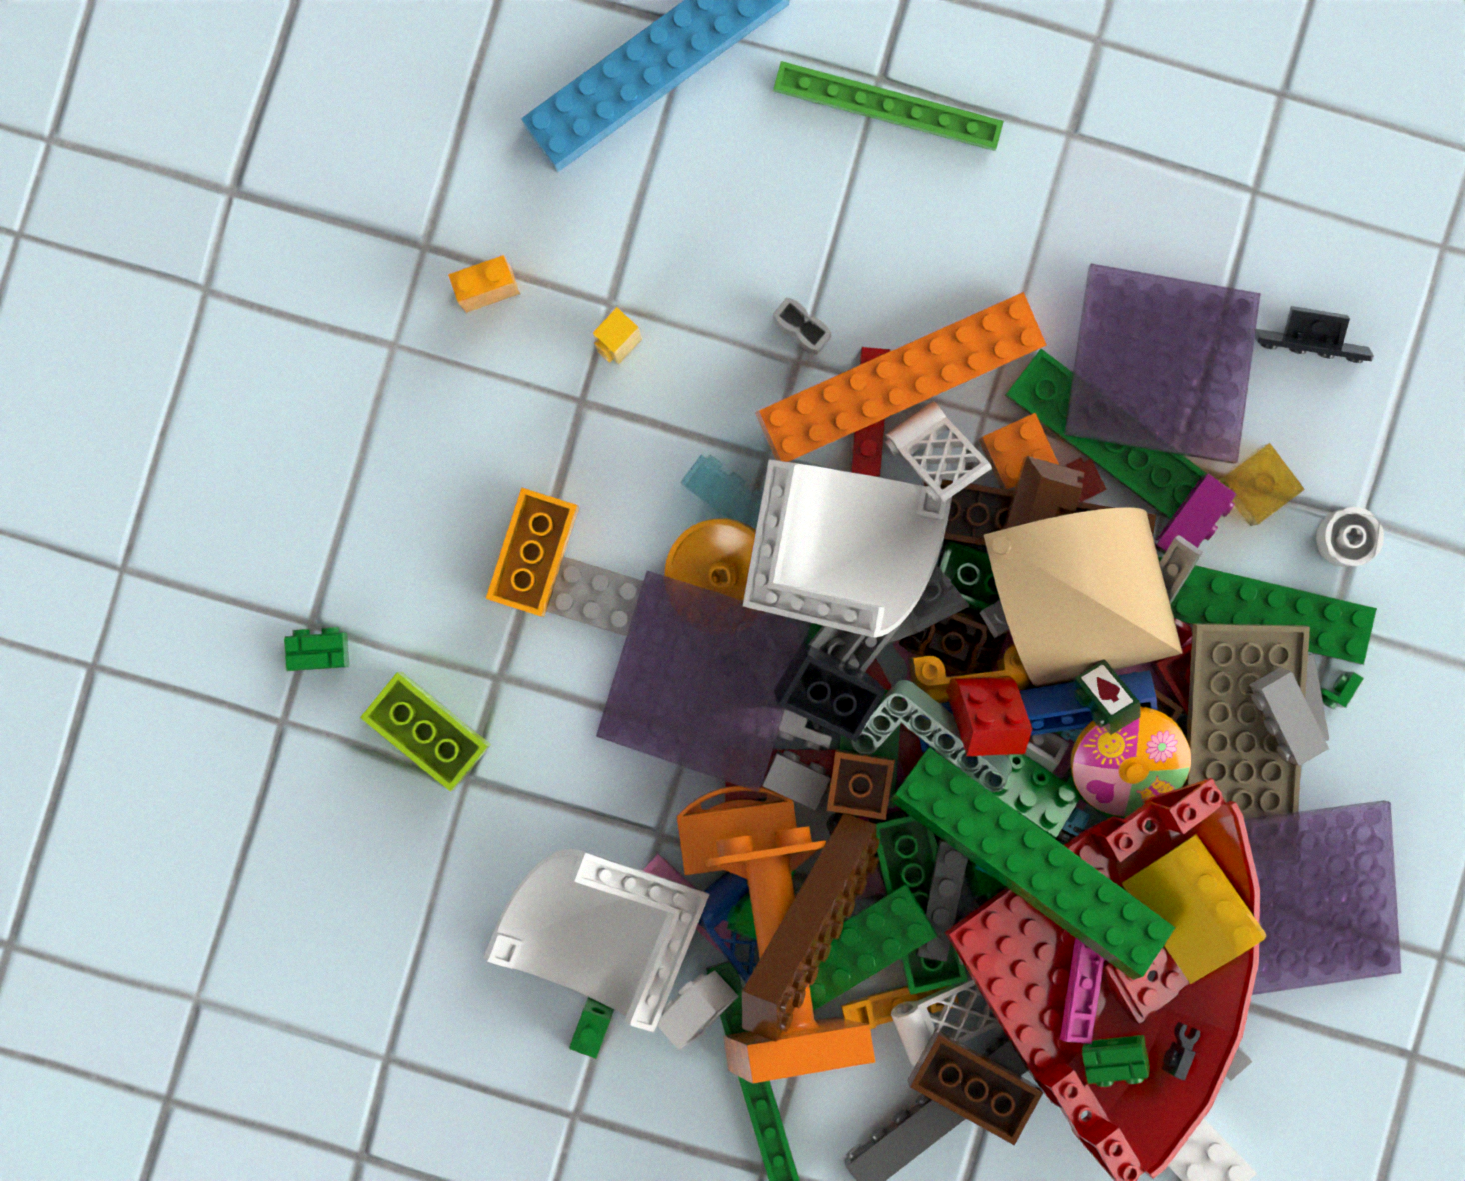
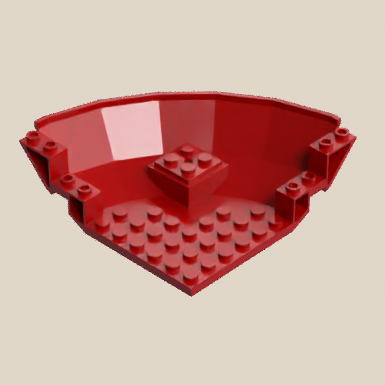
(1024, 973)

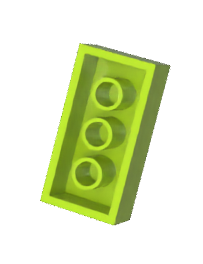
(425, 731)

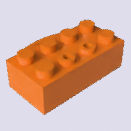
(731, 819)

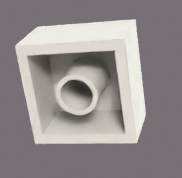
(695, 1008)

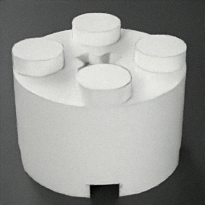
(1358, 523)

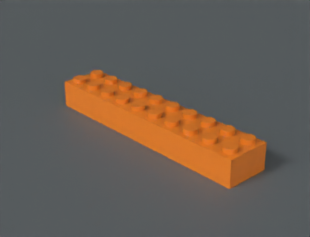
(900, 378)

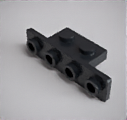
(1317, 333)

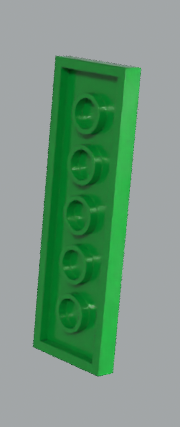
(871, 943)

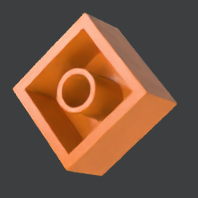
(1012, 443)

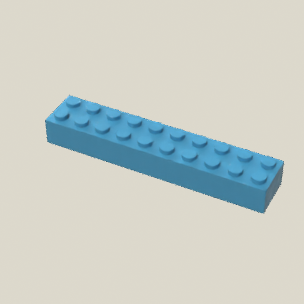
(641, 73)

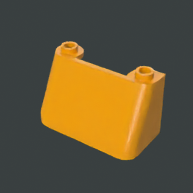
(930, 674)

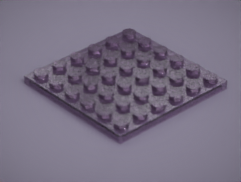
(1162, 363)
(701, 680)
(1325, 896)

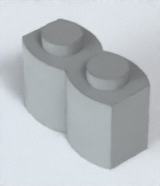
(807, 330)

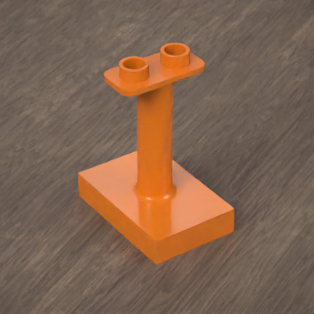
(808, 1043)

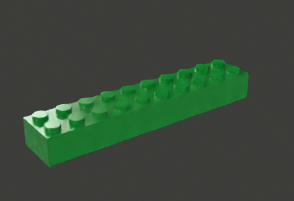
(1033, 864)

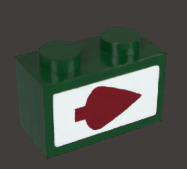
(1107, 697)

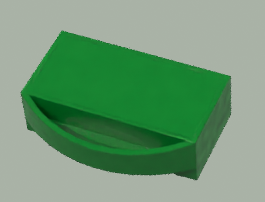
(1038, 794)

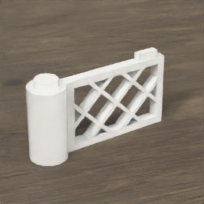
(921, 432)
(916, 1024)

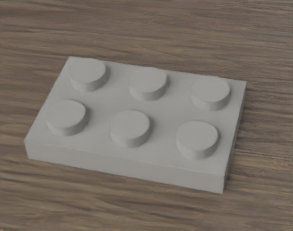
(594, 596)

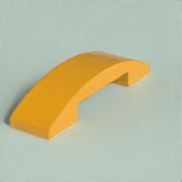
(877, 1007)

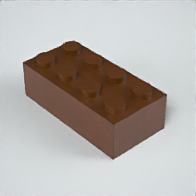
(975, 1087)

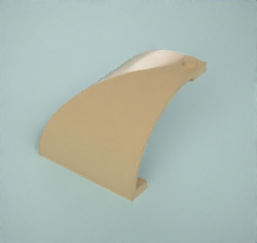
(1083, 593)

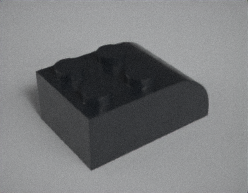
(828, 691)

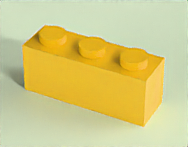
(616, 336)

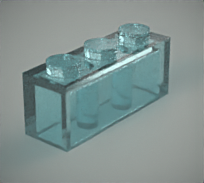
(723, 491)

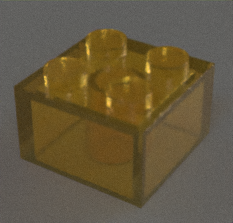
(1261, 484)

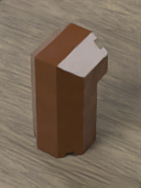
(1043, 492)

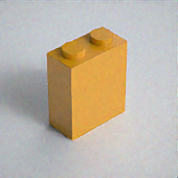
(484, 284)

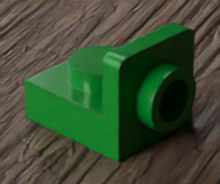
(1344, 687)

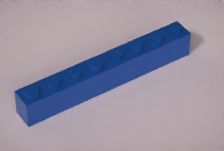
(1057, 709)

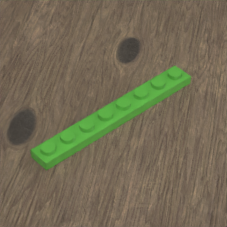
(888, 106)

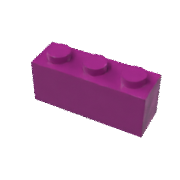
(1198, 513)

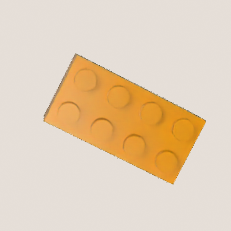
(532, 552)

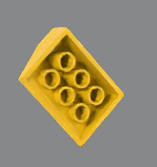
(1202, 905)

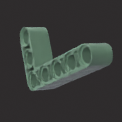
(930, 731)

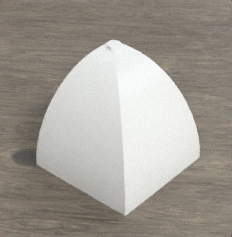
(843, 547)
(599, 931)

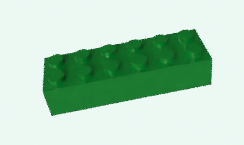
(908, 857)

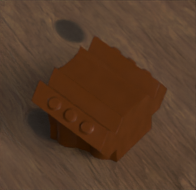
(959, 642)

